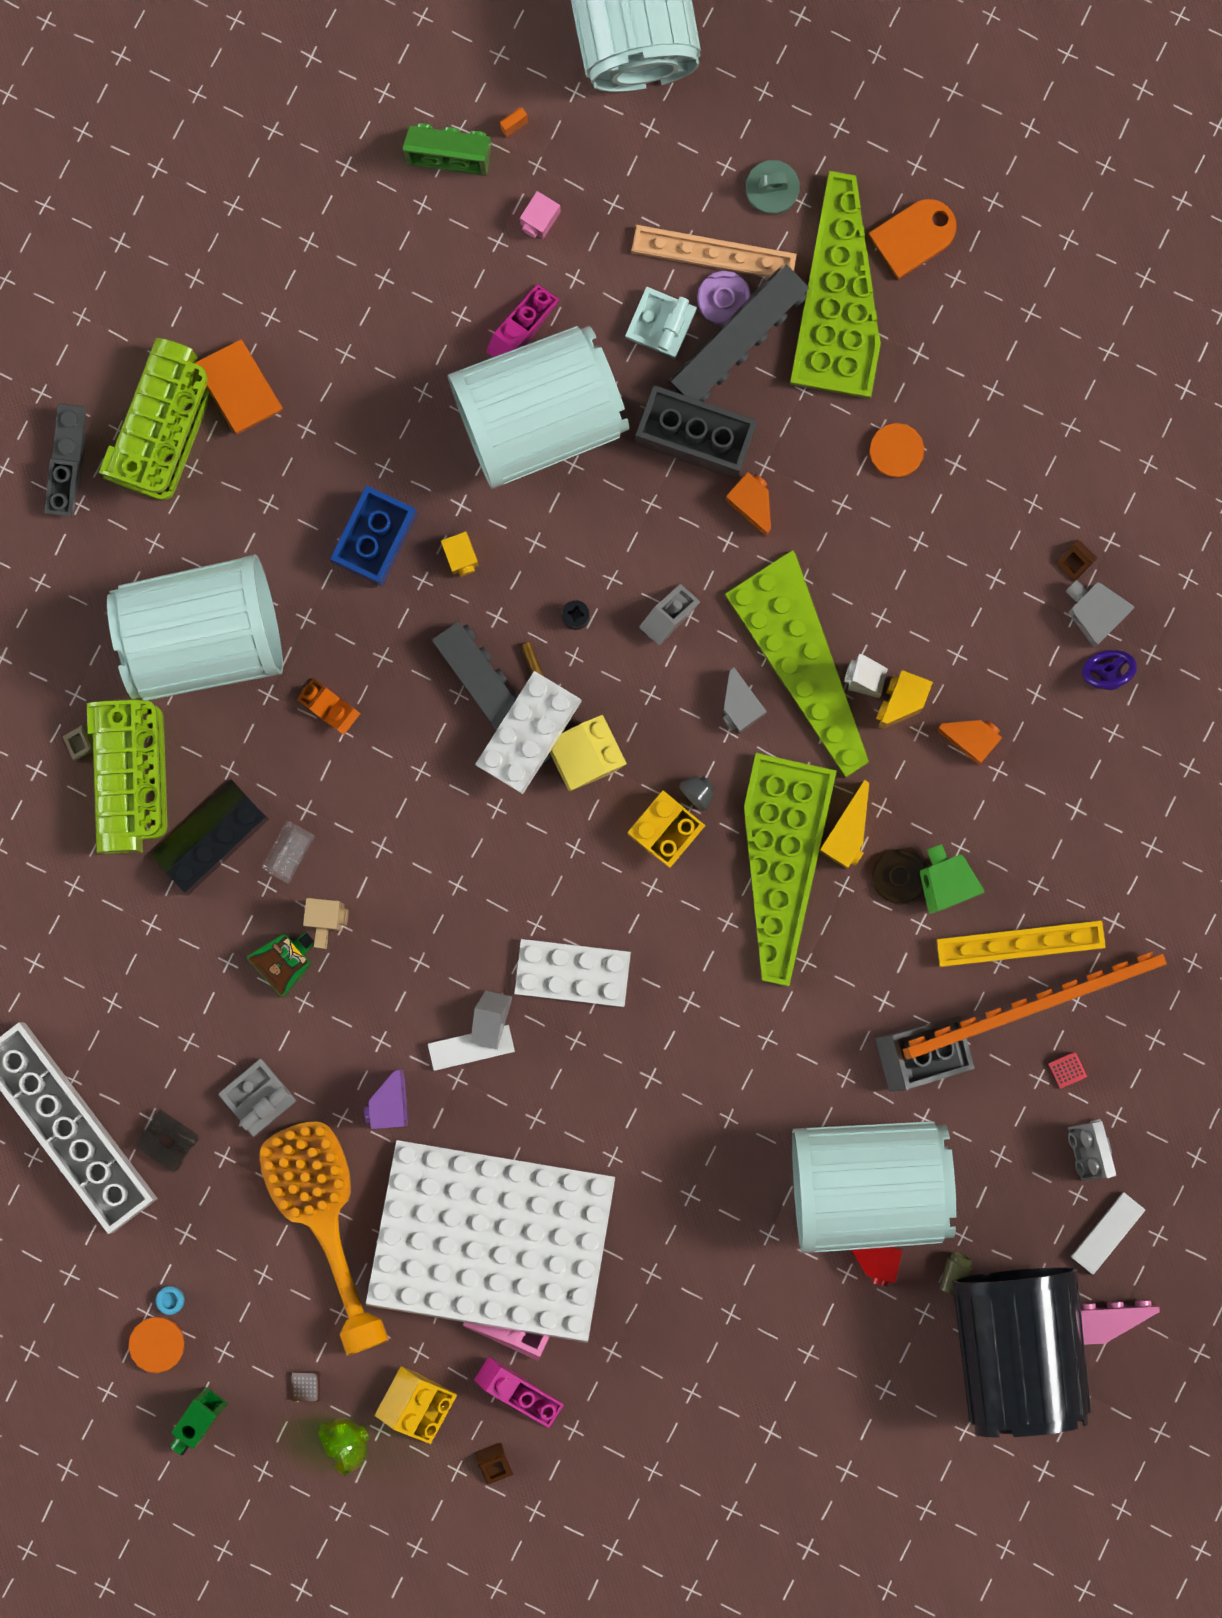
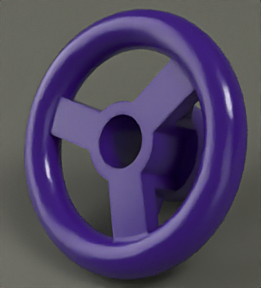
(1110, 672)

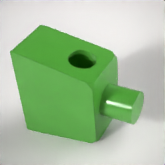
(948, 880)

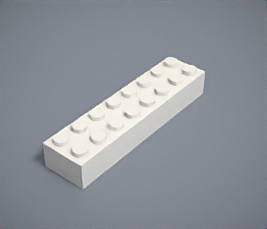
(70, 1131)

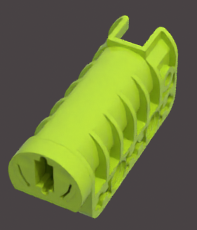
(159, 422)
(121, 775)

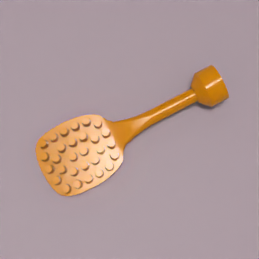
(310, 1186)

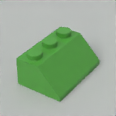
(447, 149)

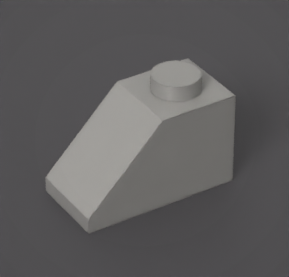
(669, 614)
(740, 704)

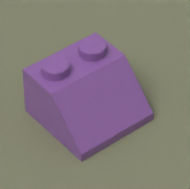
(388, 1104)

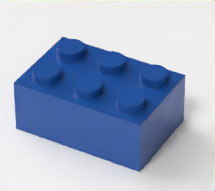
(374, 536)

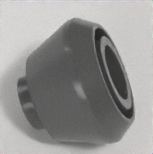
(697, 791)

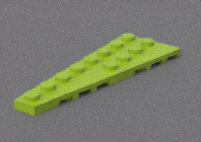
(788, 632)

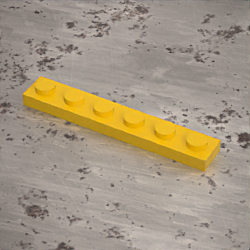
(1020, 943)

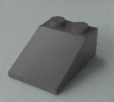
(926, 1068)

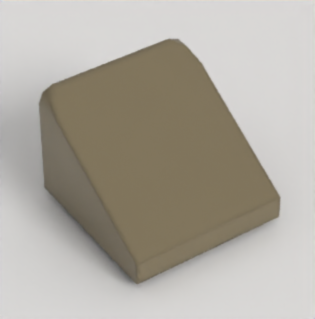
(79, 742)

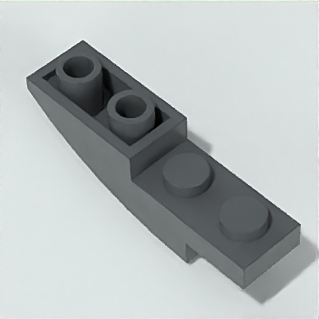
(66, 460)

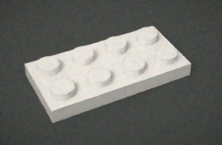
(528, 732)
(572, 973)

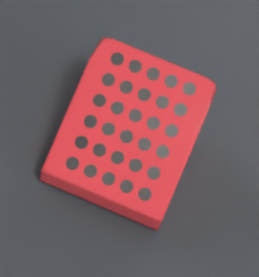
(1067, 1070)

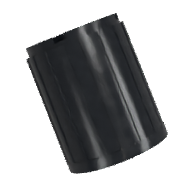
(1023, 1351)

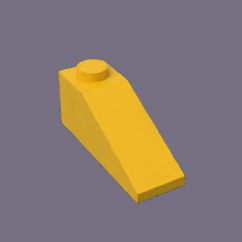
(848, 834)

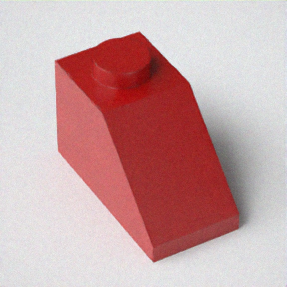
(879, 1263)

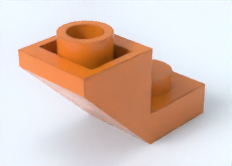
(328, 706)

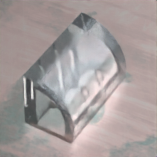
(287, 852)

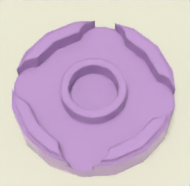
(722, 296)

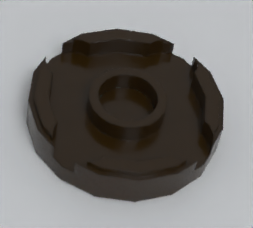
(898, 876)

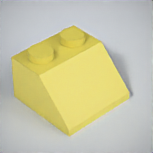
(586, 753)

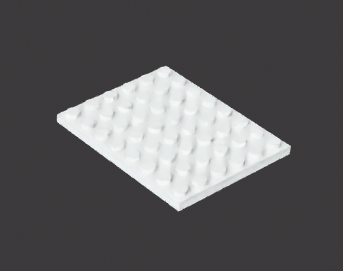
(491, 1241)

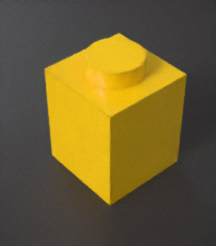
(460, 554)

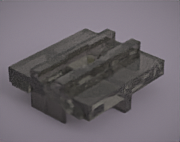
(175, 1129)

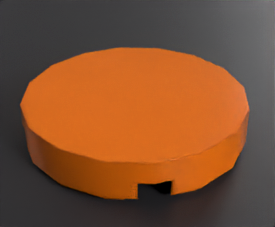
(896, 450)
(156, 1344)

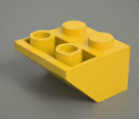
(906, 698)
(666, 829)
(415, 1405)

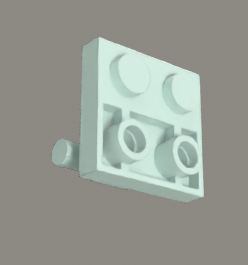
(661, 322)

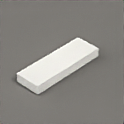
(461, 1051)
(1108, 1233)

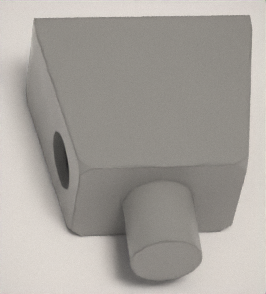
(1097, 610)

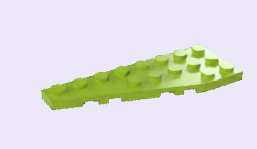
(839, 319)
(784, 834)

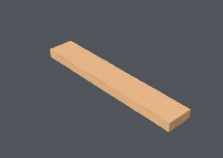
(709, 252)

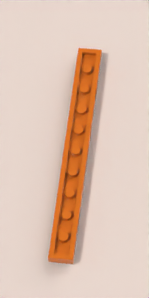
(1022, 1008)

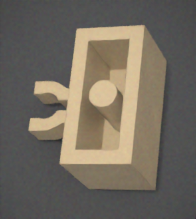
(324, 916)

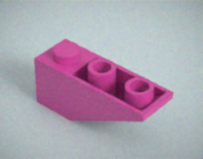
(523, 322)
(518, 1392)

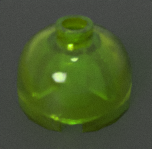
(345, 1444)

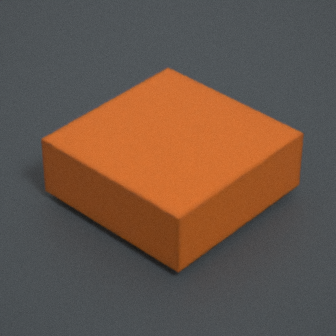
(514, 122)

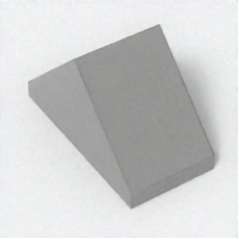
(490, 1019)

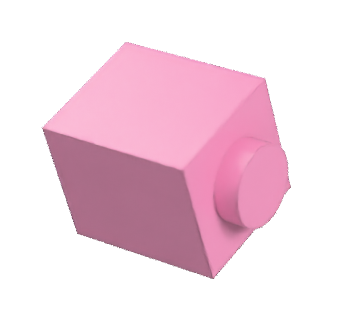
(539, 215)

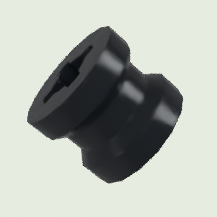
(574, 619)

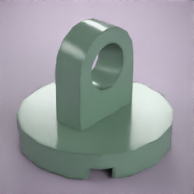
(772, 187)

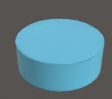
(170, 1300)

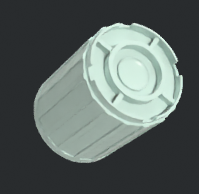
(636, 41)
(538, 404)
(195, 629)
(873, 1186)

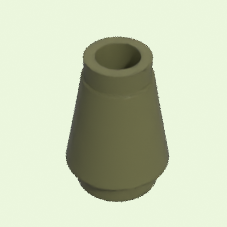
(956, 1266)

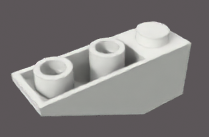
(866, 676)

